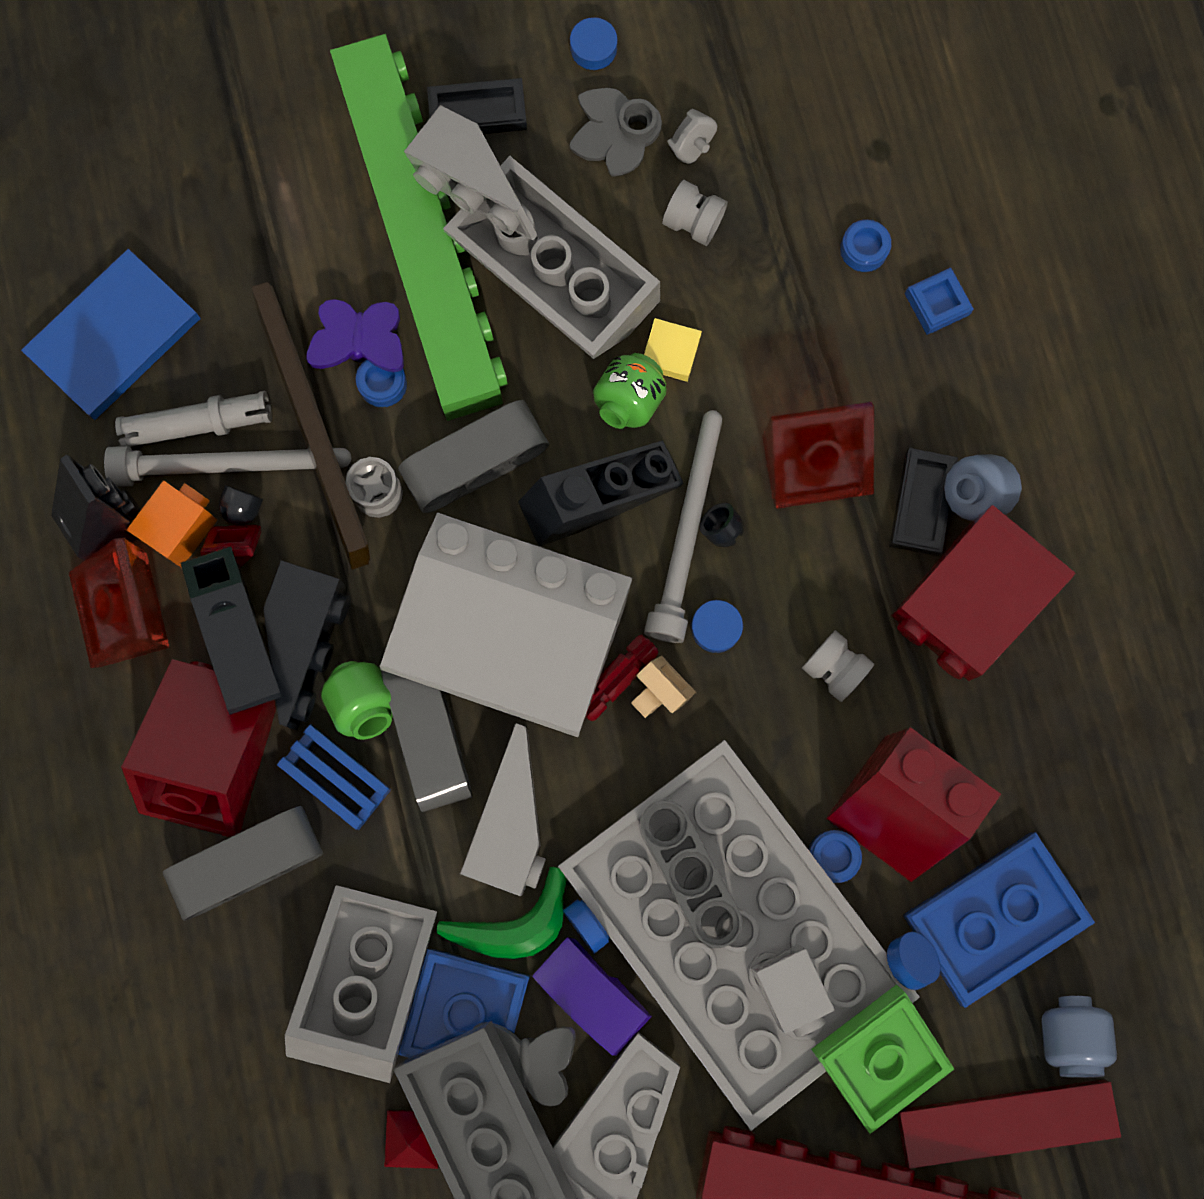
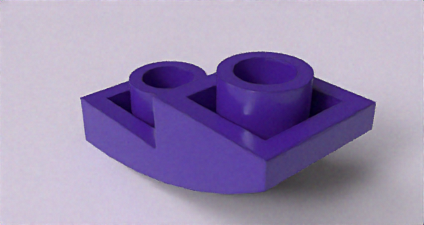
(591, 997)

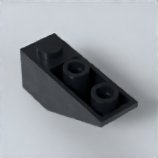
(597, 491)
(90, 508)
(298, 628)
(230, 630)

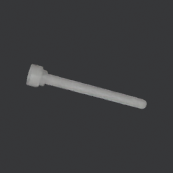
(128, 466)
(668, 619)

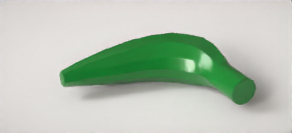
(519, 936)

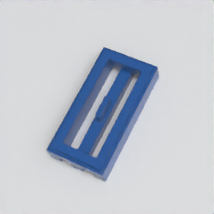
(301, 750)

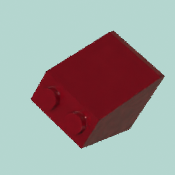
(981, 594)
(194, 757)
(912, 804)

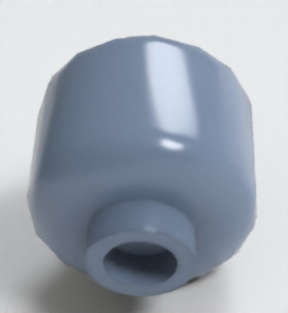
(981, 482)
(1078, 1037)

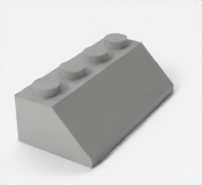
(567, 271)

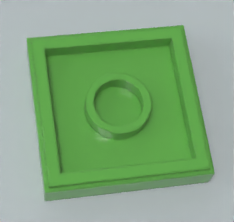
(883, 1058)

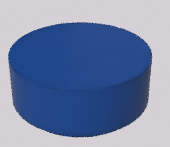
(593, 43)
(865, 245)
(380, 386)
(716, 626)
(837, 854)
(587, 925)
(913, 961)

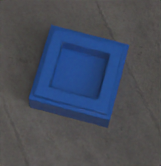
(939, 301)

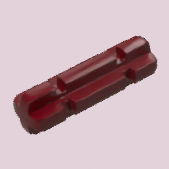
(621, 674)

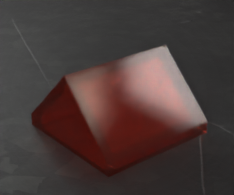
(820, 454)
(118, 604)

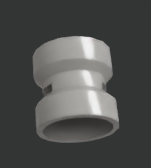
(694, 212)
(370, 478)
(838, 666)

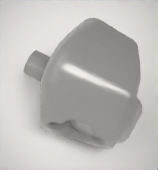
(693, 136)

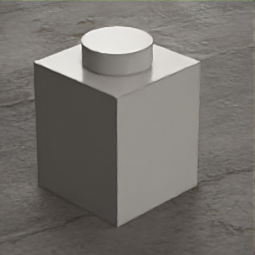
(793, 991)

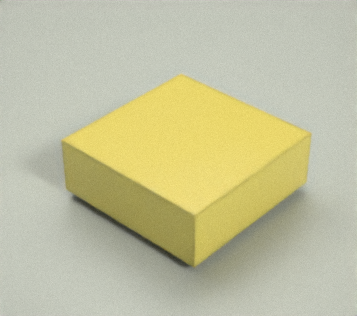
(673, 348)

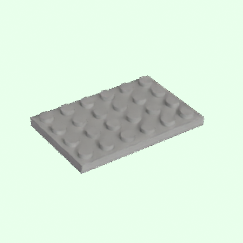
(781, 903)

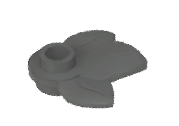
(609, 132)

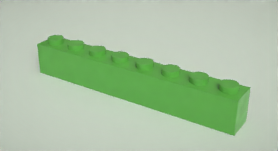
(415, 223)

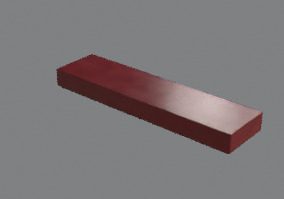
(1008, 1123)

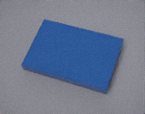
(111, 334)
(999, 918)

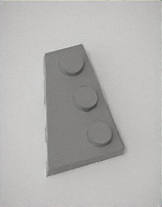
(615, 1129)

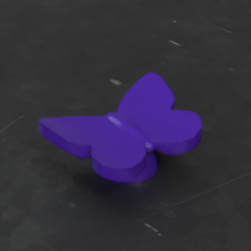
(357, 336)

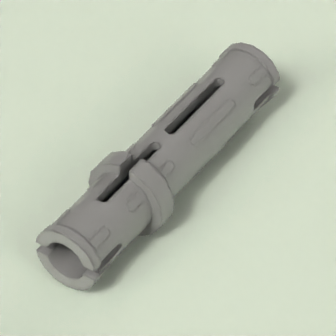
(179, 422)

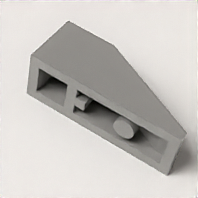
(508, 830)

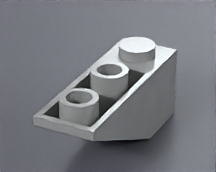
(458, 161)

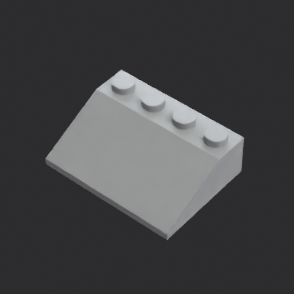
(506, 624)

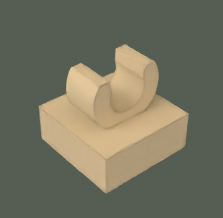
(663, 687)

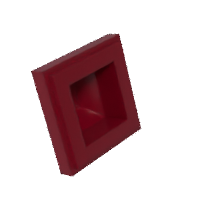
(240, 538)
(406, 1142)

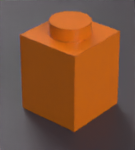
(173, 522)

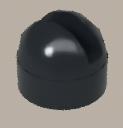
(238, 506)
(732, 525)

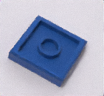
(457, 996)

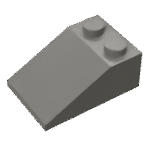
(360, 984)

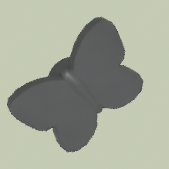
(540, 1061)

